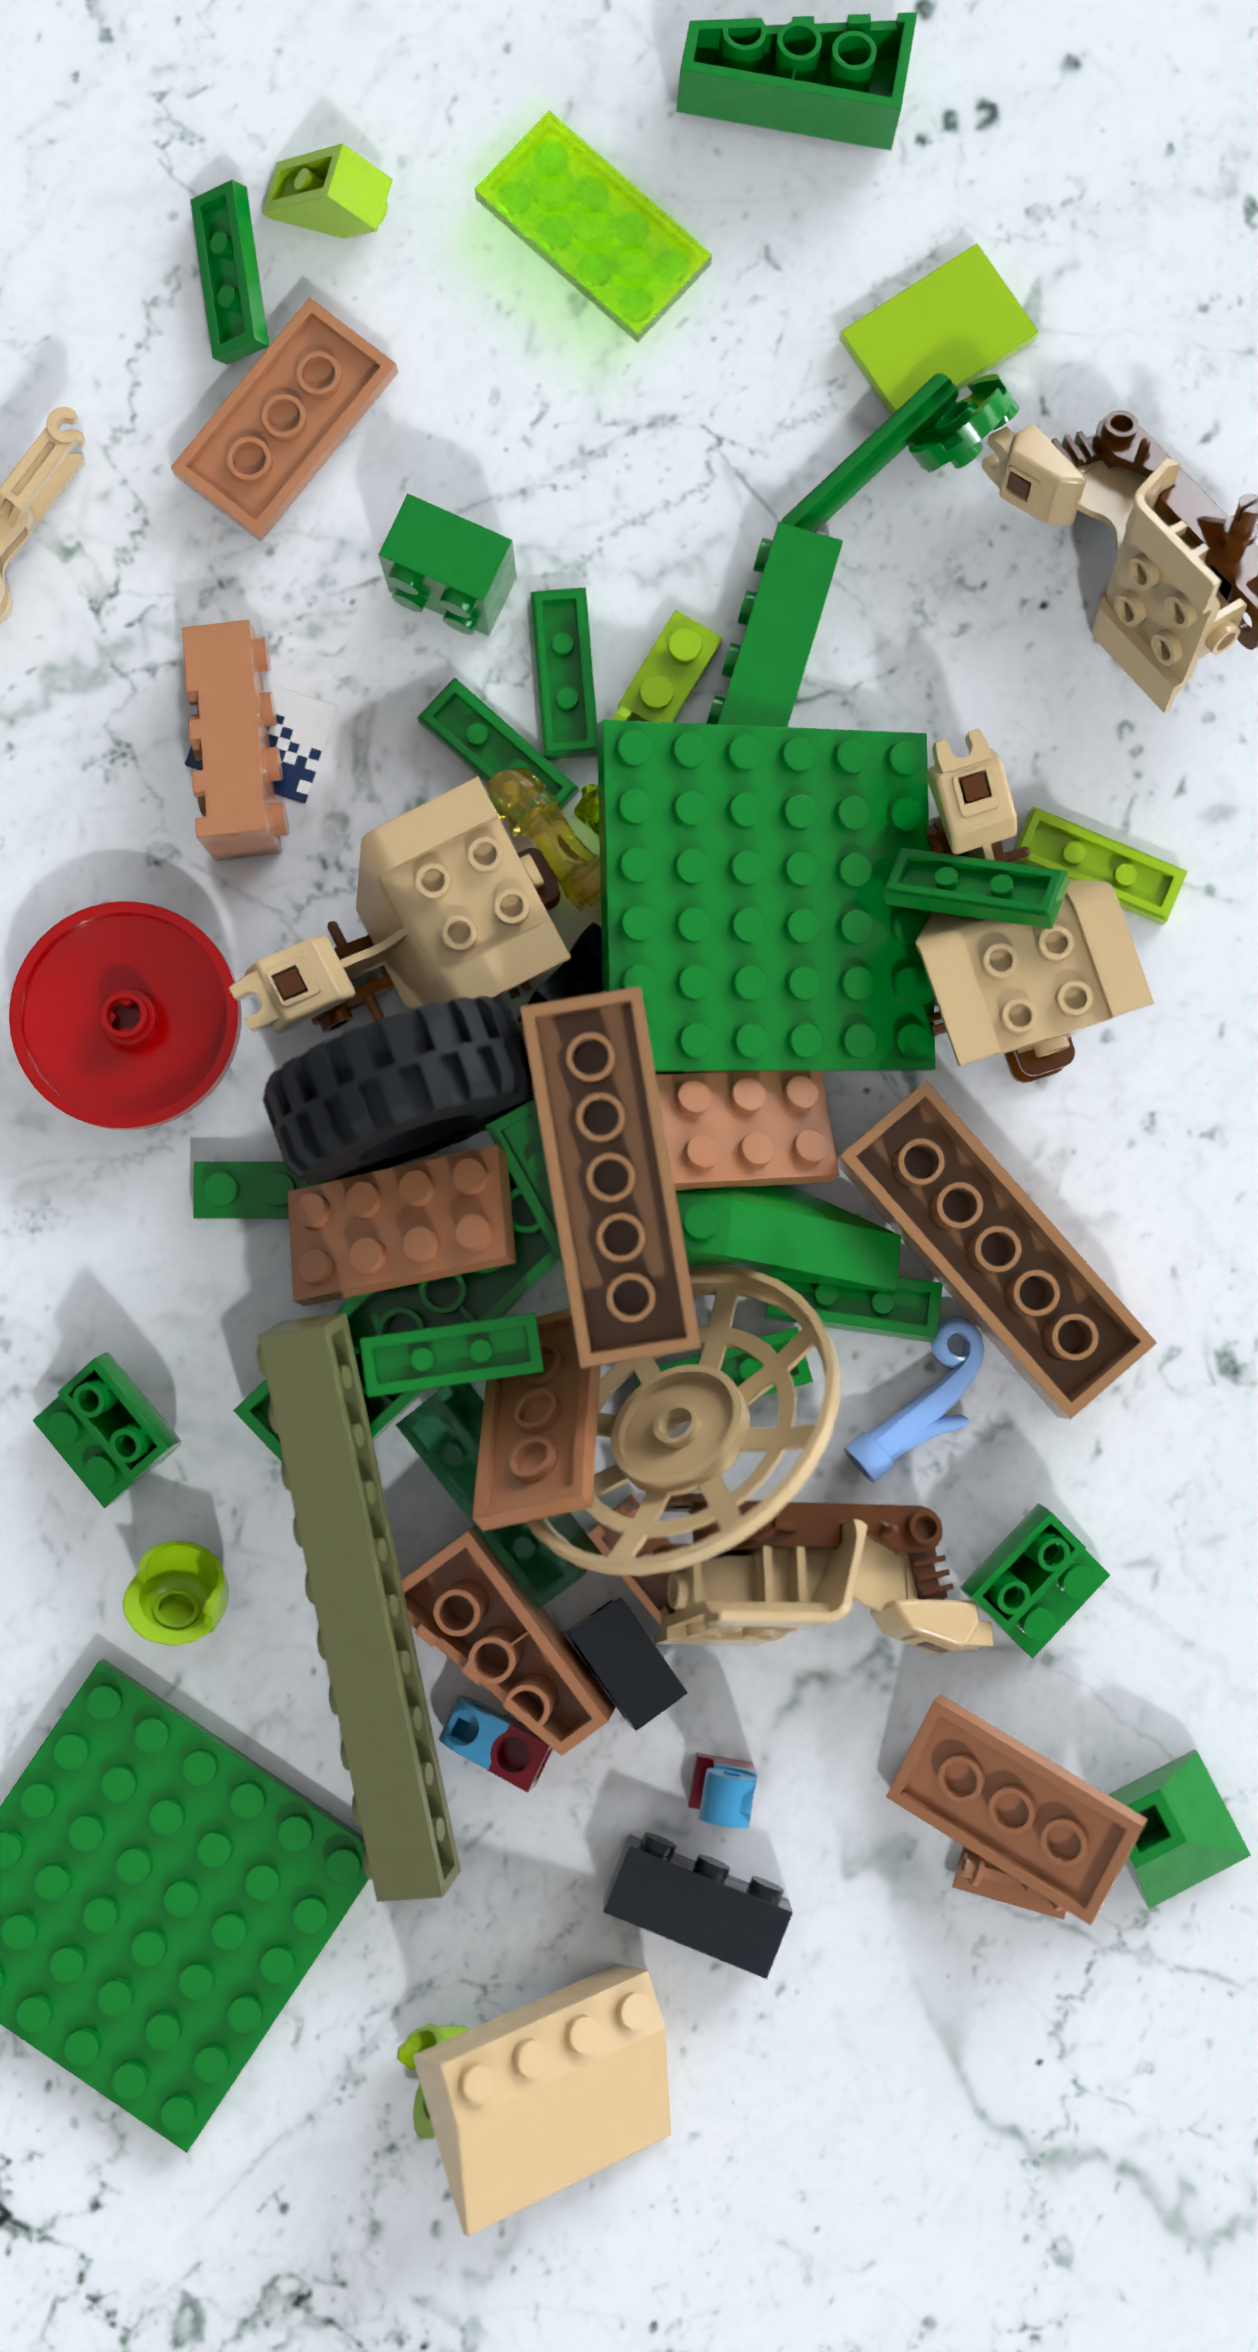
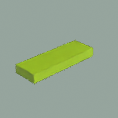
(1139, 880)

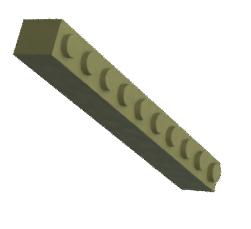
(359, 1606)

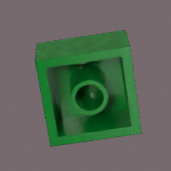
(447, 566)

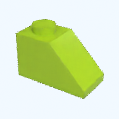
(329, 192)

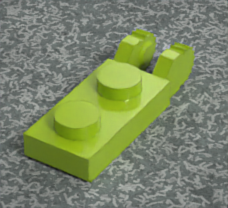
(669, 672)

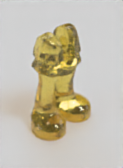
(534, 812)

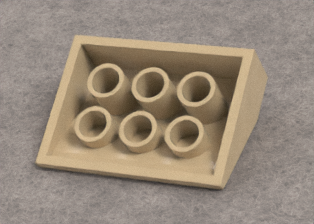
(548, 2093)

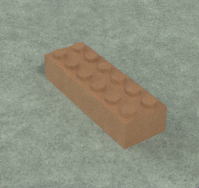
(610, 1177)
(995, 1252)

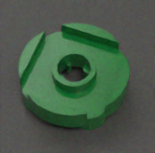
(961, 426)

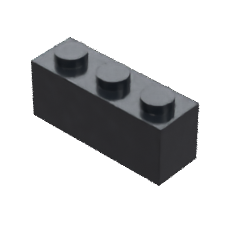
(698, 1903)

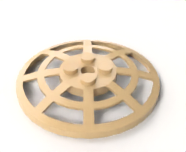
(716, 1432)

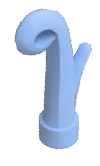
(923, 1417)

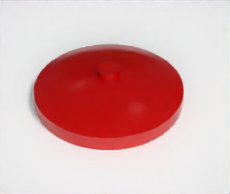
(125, 1016)

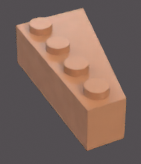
(233, 741)
(500, 1639)

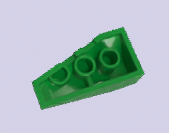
(787, 1237)

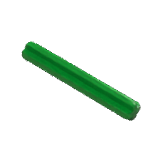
(873, 454)

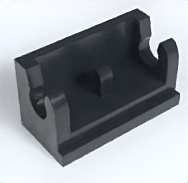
(626, 1663)

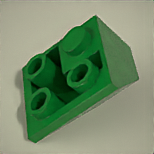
(1186, 1829)

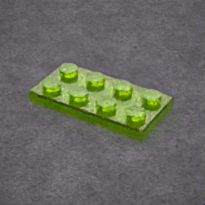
(593, 226)

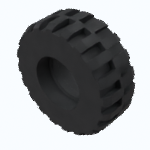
(398, 1088)

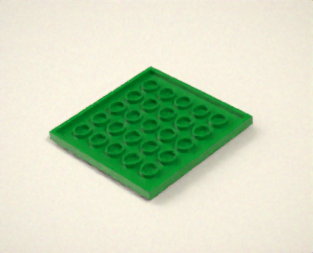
(754, 898)
(159, 1902)

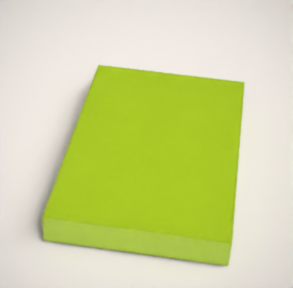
(947, 323)

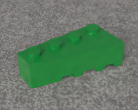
(800, 75)

